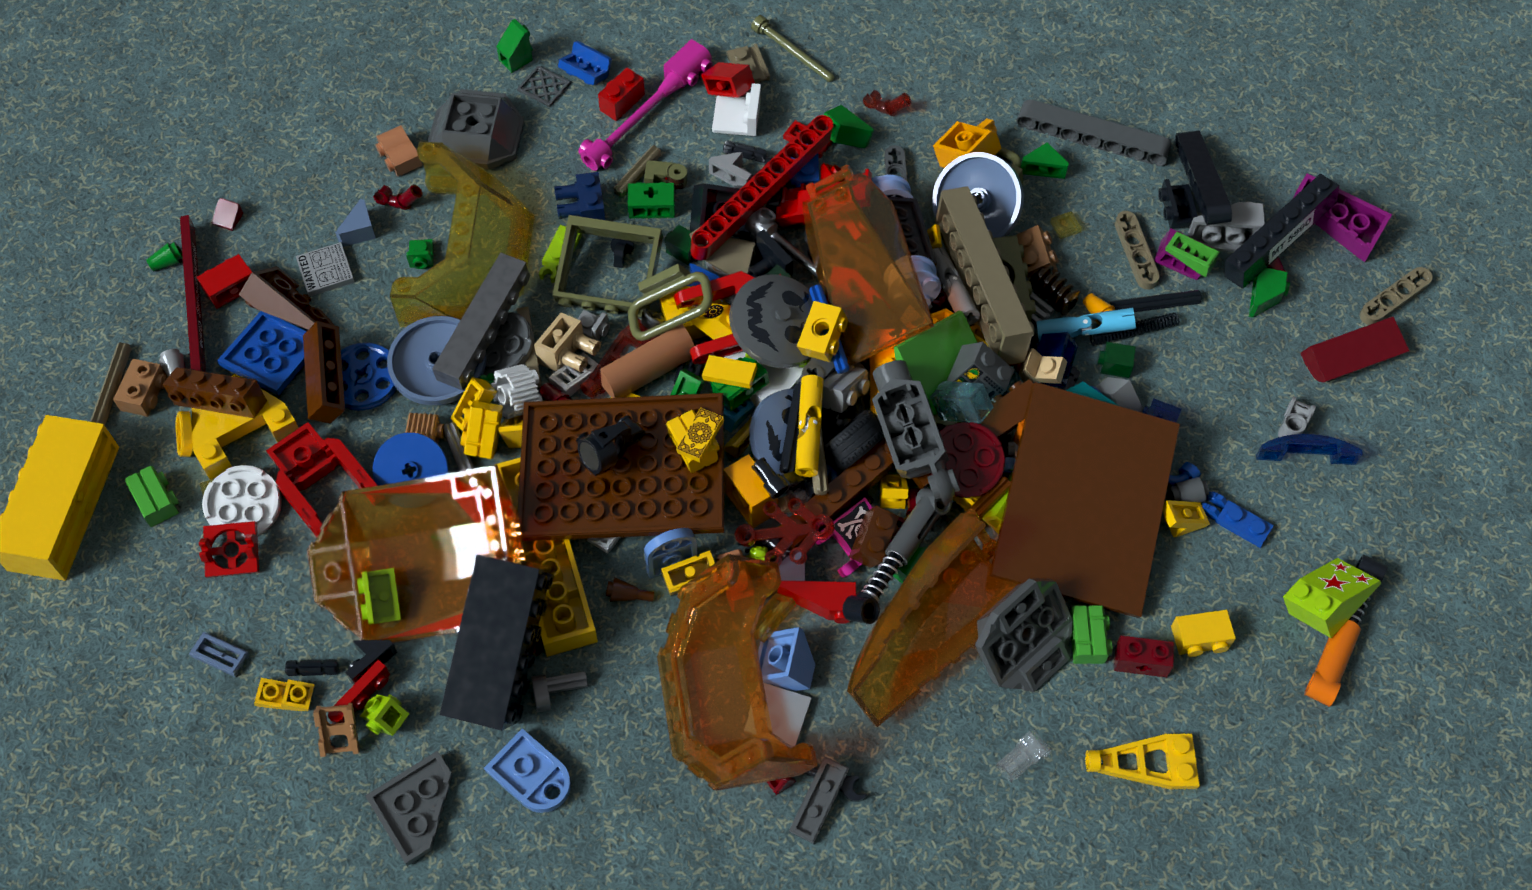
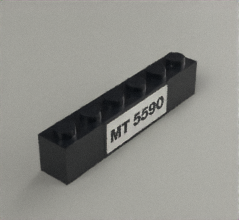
(1281, 231)

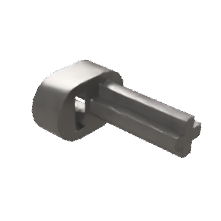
(544, 686)

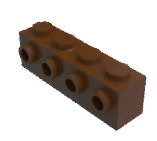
(323, 372)
(215, 392)

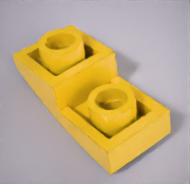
(284, 695)

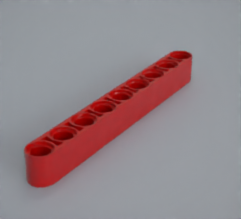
(752, 190)

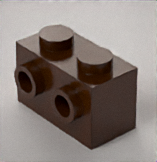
(874, 536)

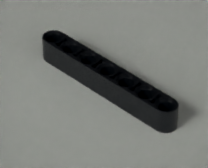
(1203, 178)

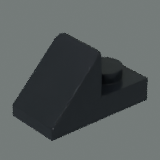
(372, 651)

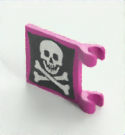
(845, 532)

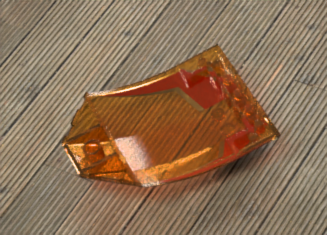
(429, 537)

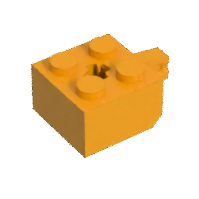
(967, 139)

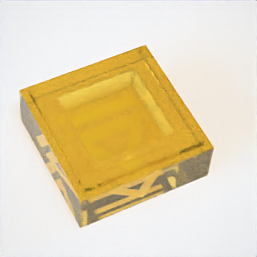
(1065, 225)

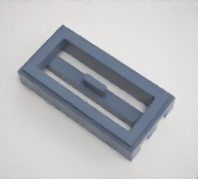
(237, 663)

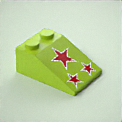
(1329, 596)

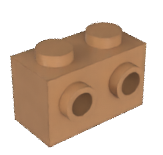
(140, 387)

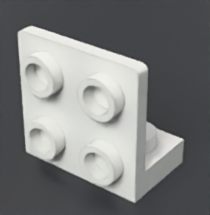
(738, 114)

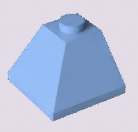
(787, 660)

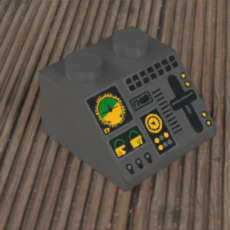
(981, 365)

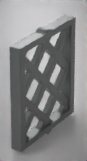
(537, 97)

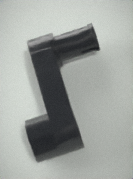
(782, 485)

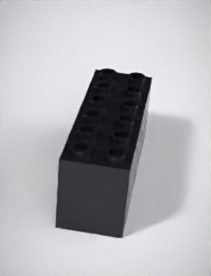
(496, 641)

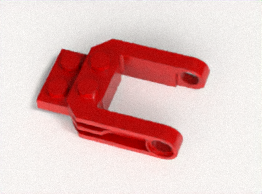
(721, 288)
(305, 460)

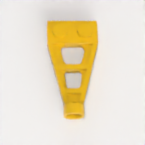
(1180, 761)

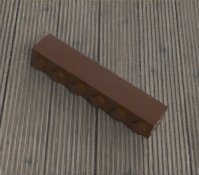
(1002, 418)
(849, 486)

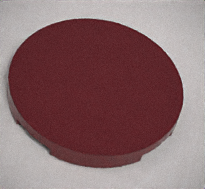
(974, 457)

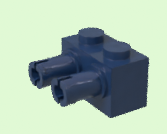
(588, 196)

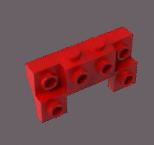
(791, 206)

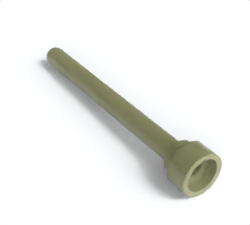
(761, 25)

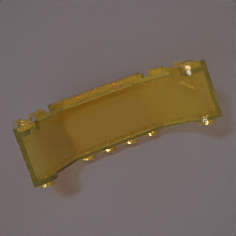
(483, 225)

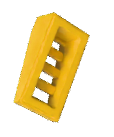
(475, 391)

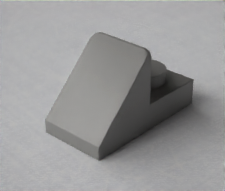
(729, 169)

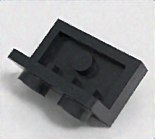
(1178, 204)

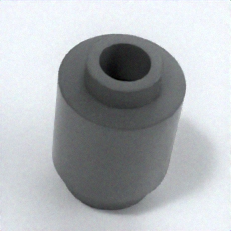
(1189, 490)

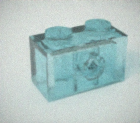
(961, 401)

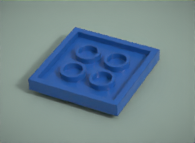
(266, 352)

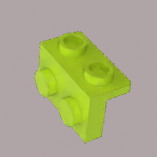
(380, 596)

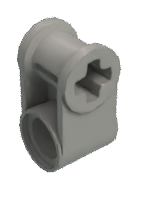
(1296, 418)

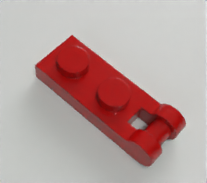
(361, 691)

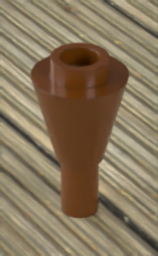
(623, 591)

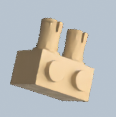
(560, 342)

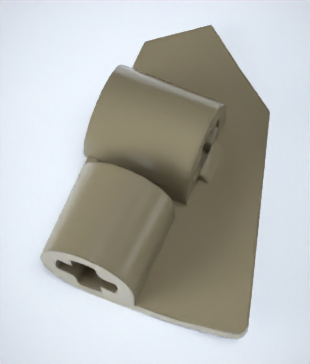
(732, 256)

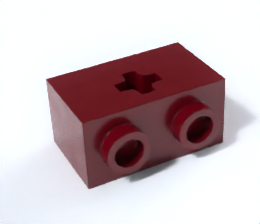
(1144, 656)

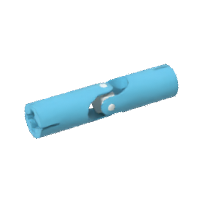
(1111, 322)

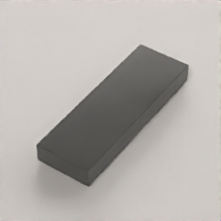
(819, 800)

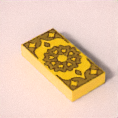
(700, 435)

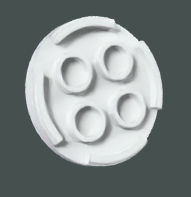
(242, 496)

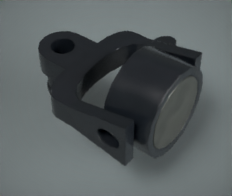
(598, 449)

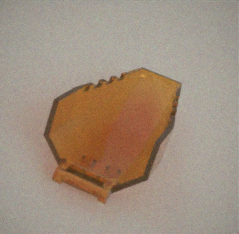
(928, 619)

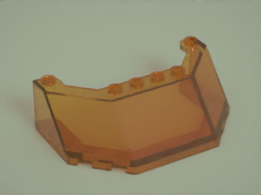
(716, 681)

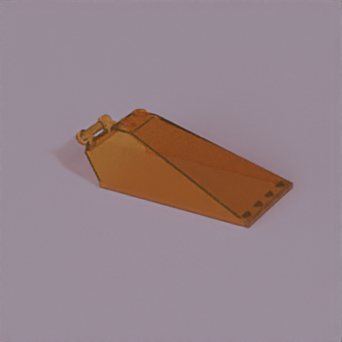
(864, 264)

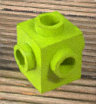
(384, 714)

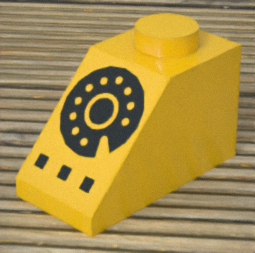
(715, 321)

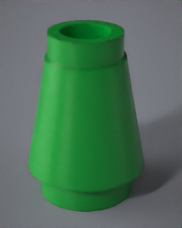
(166, 256)

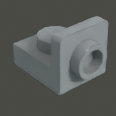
(594, 325)

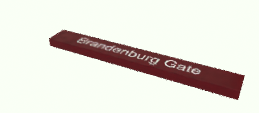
(192, 294)

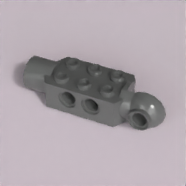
(912, 429)

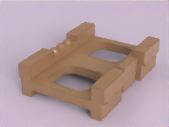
(326, 729)

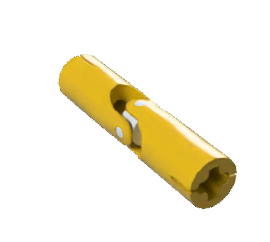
(809, 428)

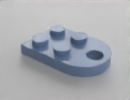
(669, 549)
(528, 771)

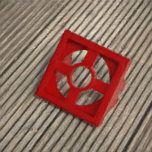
(210, 534)

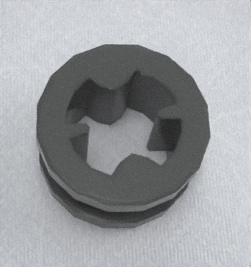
(652, 319)

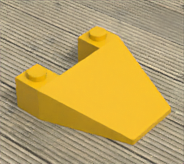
(216, 430)

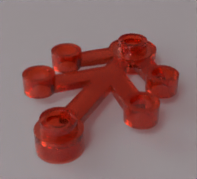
(789, 531)

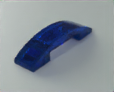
(1339, 450)

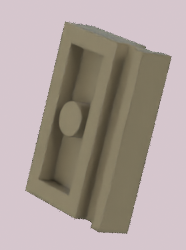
(752, 57)

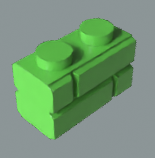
(152, 496)
(1089, 635)

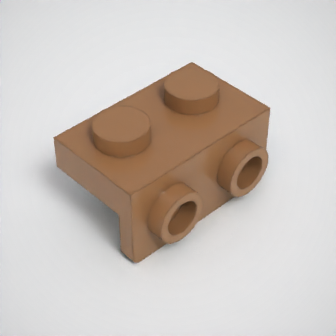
(1037, 249)

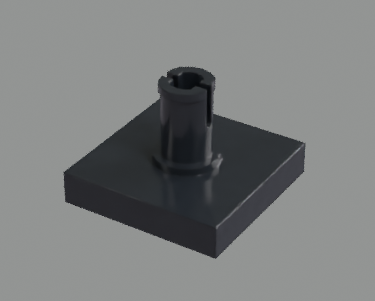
(769, 255)

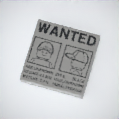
(325, 269)

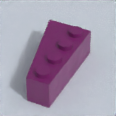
(1352, 222)

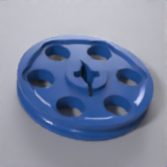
(365, 384)

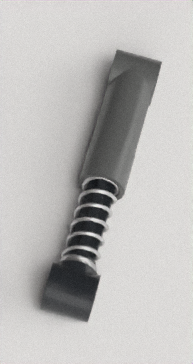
(865, 605)

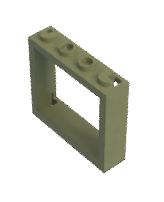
(605, 229)

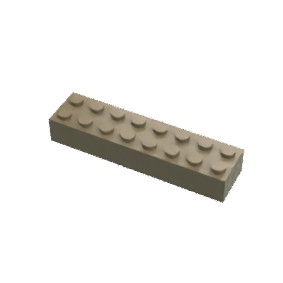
(984, 275)

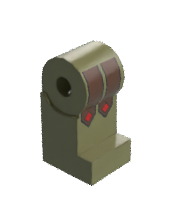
(666, 172)

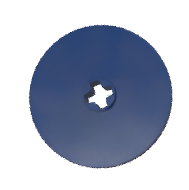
(407, 448)

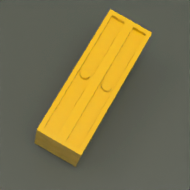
(55, 496)

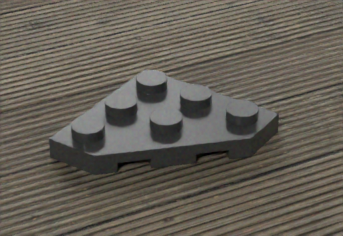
(413, 806)

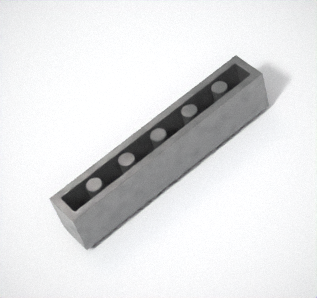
(481, 321)

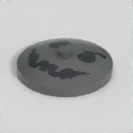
(770, 319)

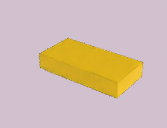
(729, 371)

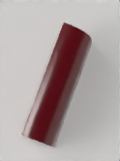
(1354, 350)

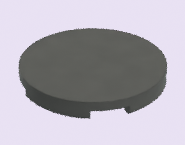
(511, 345)

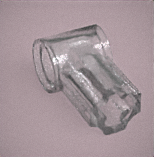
(1023, 756)

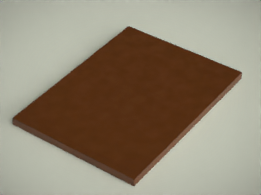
(638, 495)
(1086, 499)

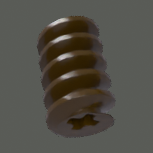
(1054, 289)

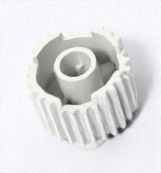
(514, 388)

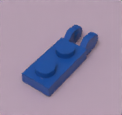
(1237, 519)

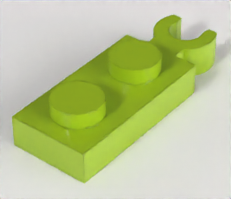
(553, 253)

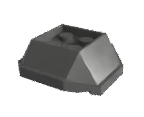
(479, 127)
(1026, 635)

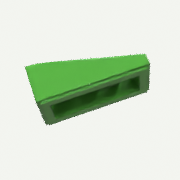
(1195, 263)

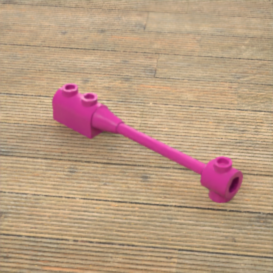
(678, 72)

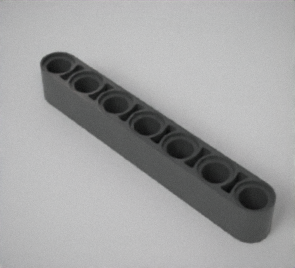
(1094, 132)

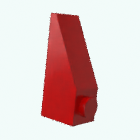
(820, 597)

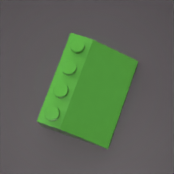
(934, 351)

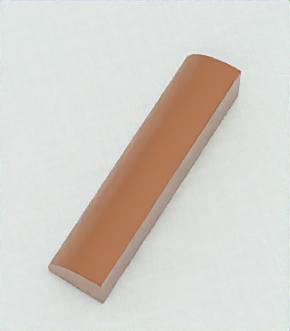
(647, 362)

